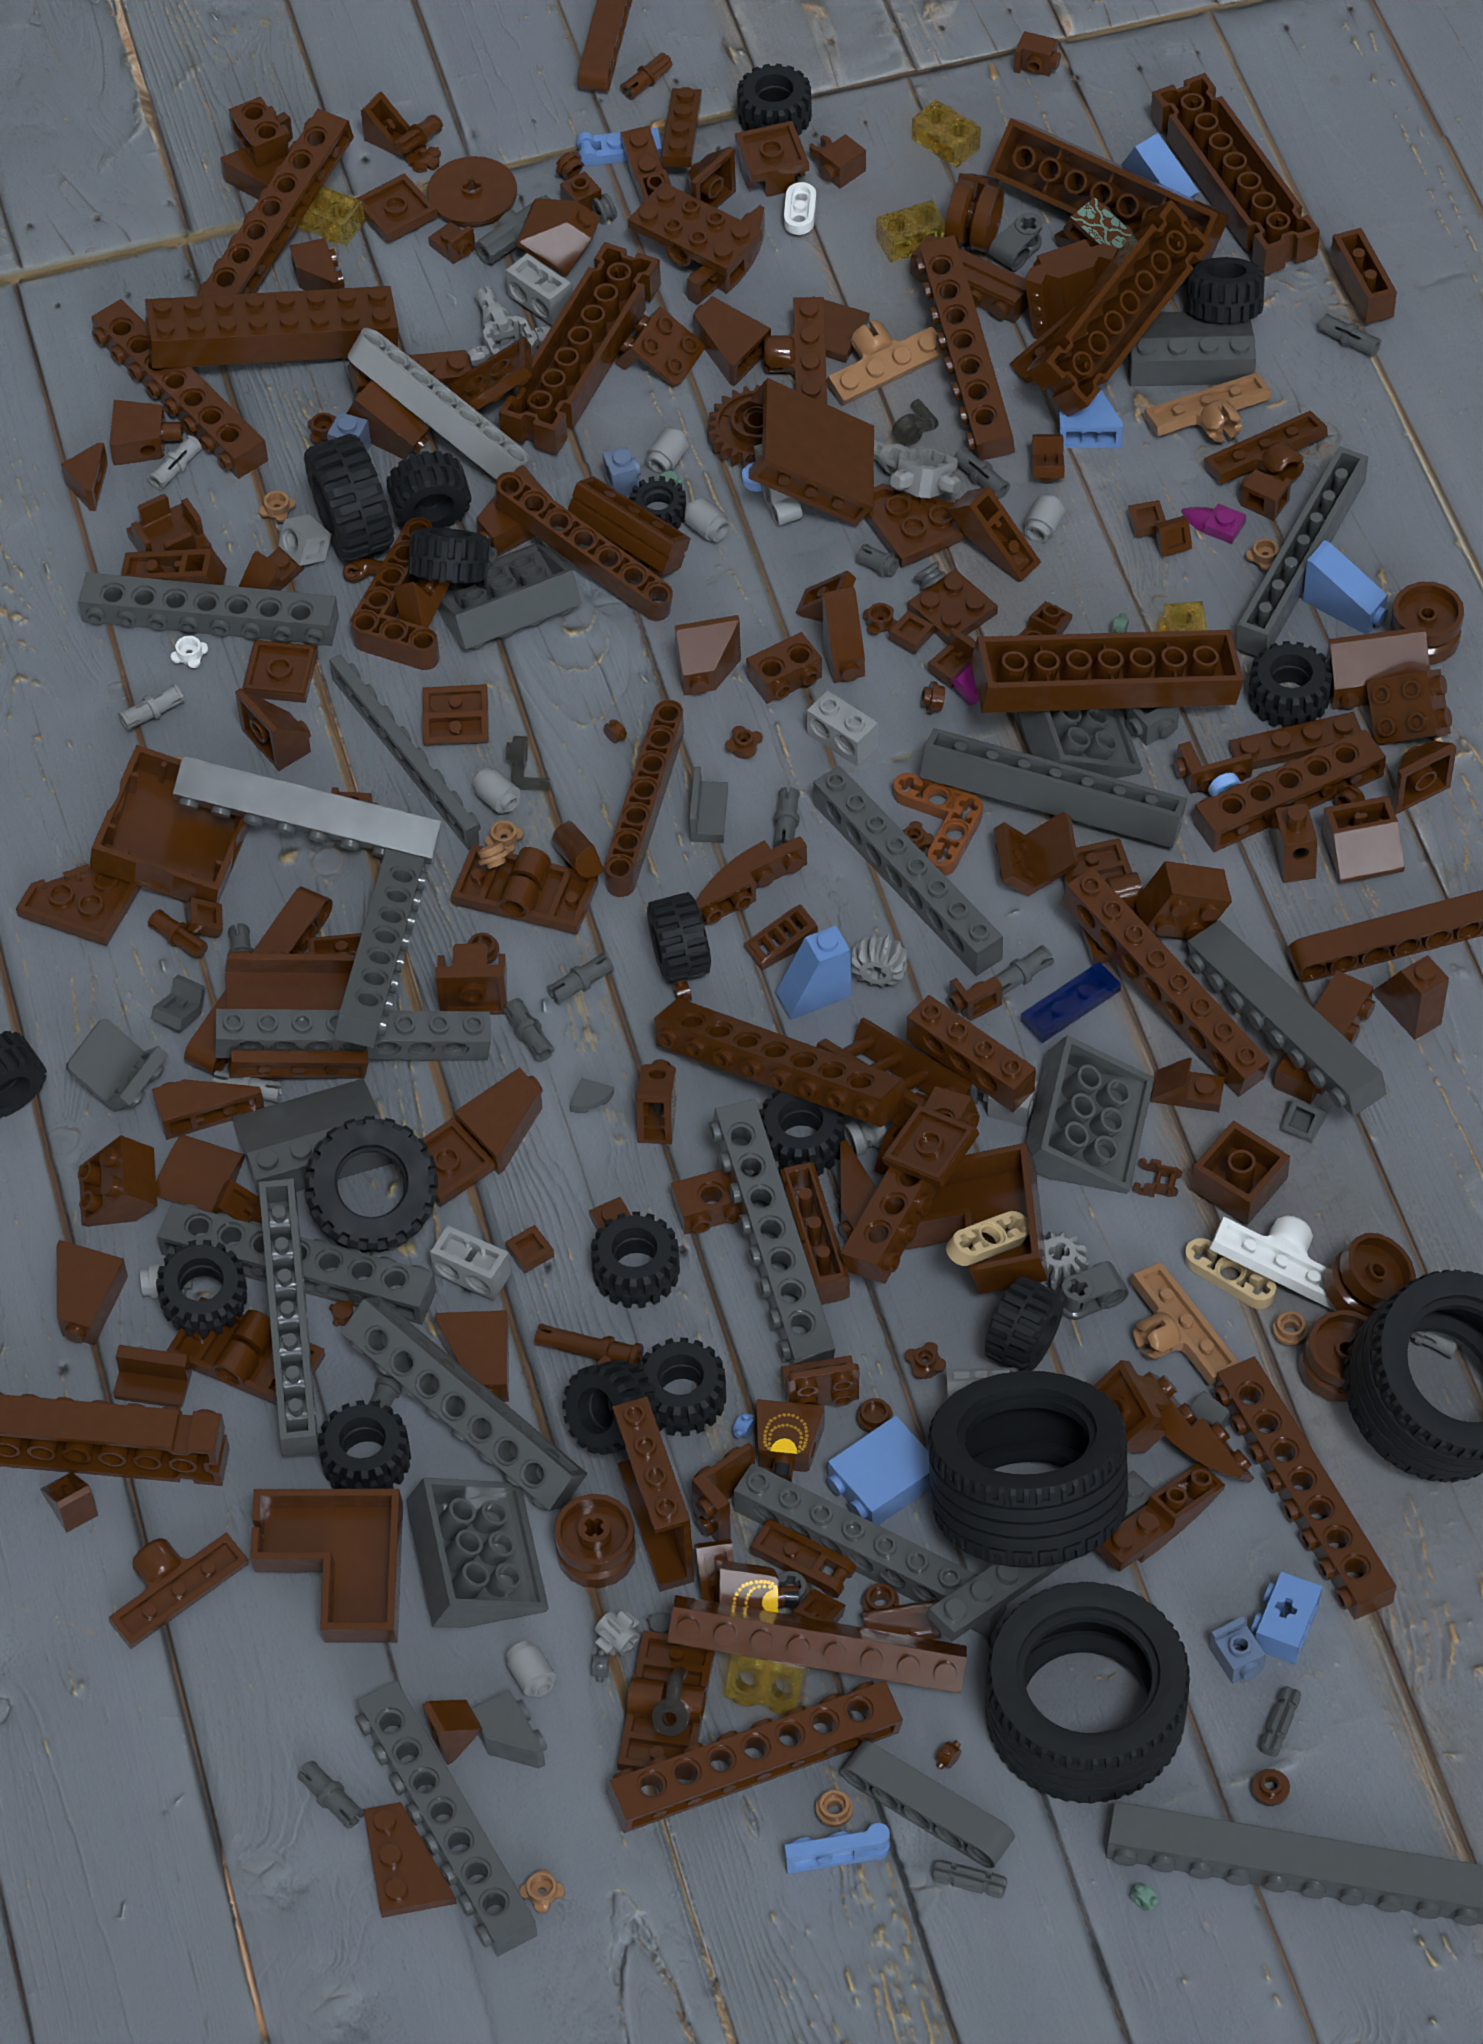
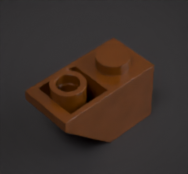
(316, 266)

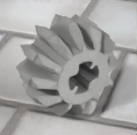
(879, 960)
(1063, 1258)

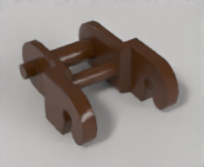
(1156, 1187)

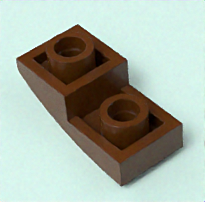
(1047, 620)

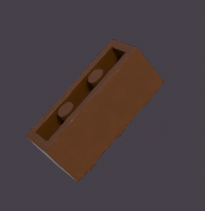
(1363, 276)

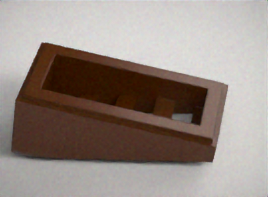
(787, 922)

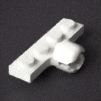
(1278, 1256)

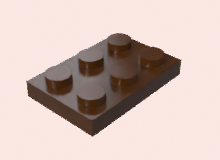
(495, 375)

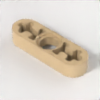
(958, 1249)
(1233, 1287)

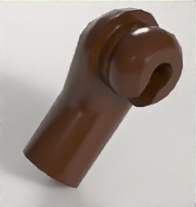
(361, 569)

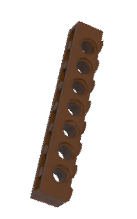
(318, 152)
(944, 257)
(181, 392)
(1165, 982)
(780, 1062)
(1358, 1595)
(637, 1809)

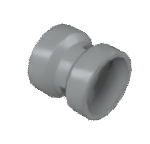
(863, 1135)

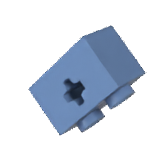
(1287, 1635)

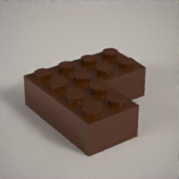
(981, 1189)
(349, 1538)

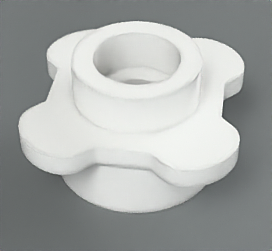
(189, 651)

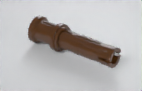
(587, 1346)

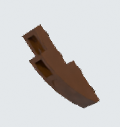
(643, 161)
(706, 281)
(737, 881)
(1202, 1439)
(1163, 1517)

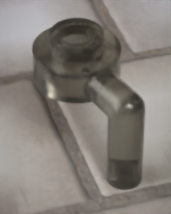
(910, 428)
(518, 755)
(673, 1704)

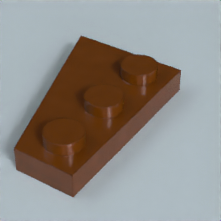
(402, 1864)

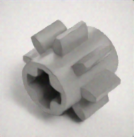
(617, 1633)

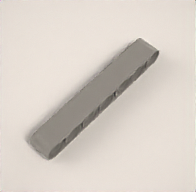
(436, 404)

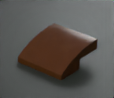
(455, 715)
(197, 1172)

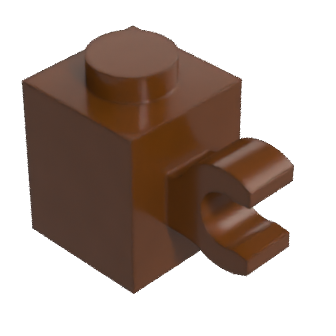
(840, 160)

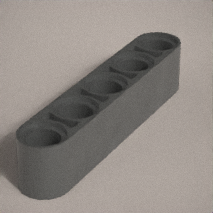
(927, 1804)

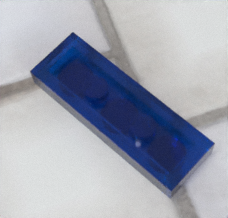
(1071, 1002)

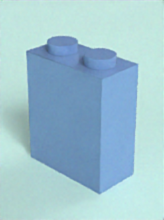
(881, 1472)

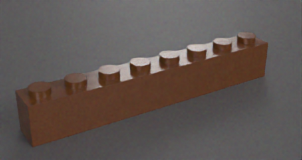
(817, 1644)

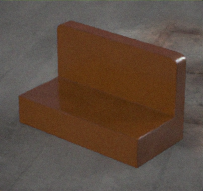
(152, 1376)

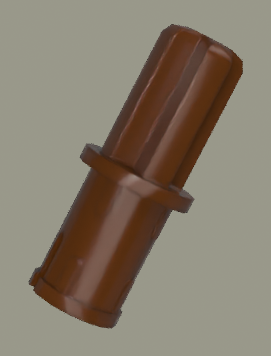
(646, 75)
(418, 134)
(177, 934)

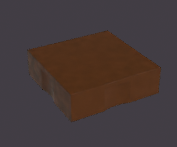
(158, 842)

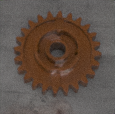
(736, 427)

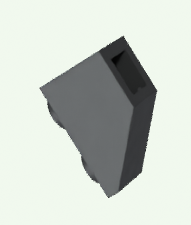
(507, 1731)

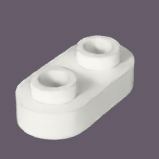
(800, 208)

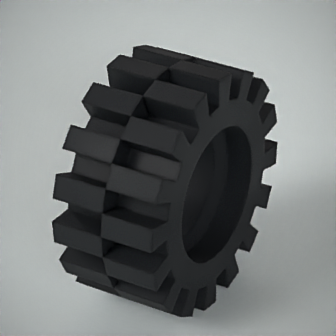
(662, 492)

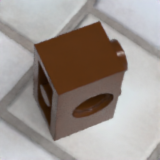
(691, 1200)

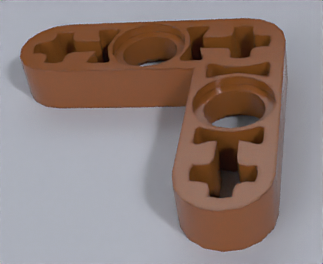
(950, 812)

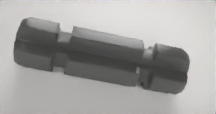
(1280, 1721)
(969, 1878)

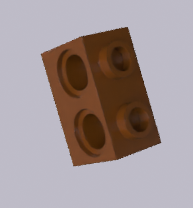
(259, 131)
(784, 668)

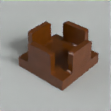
(771, 156)
(167, 527)
(472, 982)
(1138, 1402)

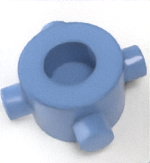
(744, 1425)

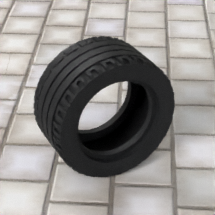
(1382, 1390)
(1028, 1516)
(1097, 1621)

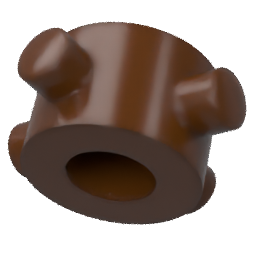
(615, 731)
(682, 990)
(342, 1312)
(948, 1754)

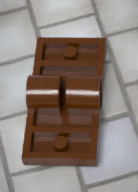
(694, 230)
(1113, 866)
(526, 889)
(238, 1355)
(649, 1686)

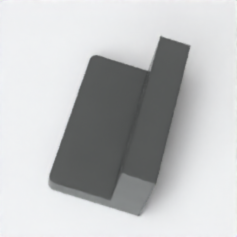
(708, 809)

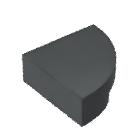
(590, 1095)

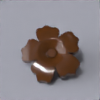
(423, 158)

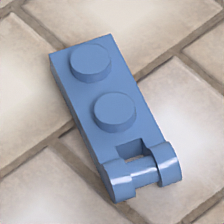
(610, 145)
(837, 1849)

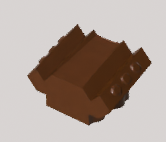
(1062, 280)

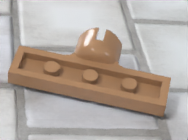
(883, 360)
(1210, 408)
(1177, 1324)

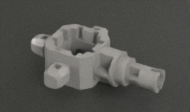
(501, 328)
(918, 470)

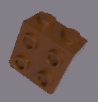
(662, 346)
(1409, 706)
(1036, 857)
(822, 1381)
(715, 1486)

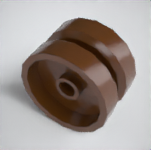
(974, 214)
(1434, 608)
(1367, 1273)
(1325, 1353)
(595, 1540)

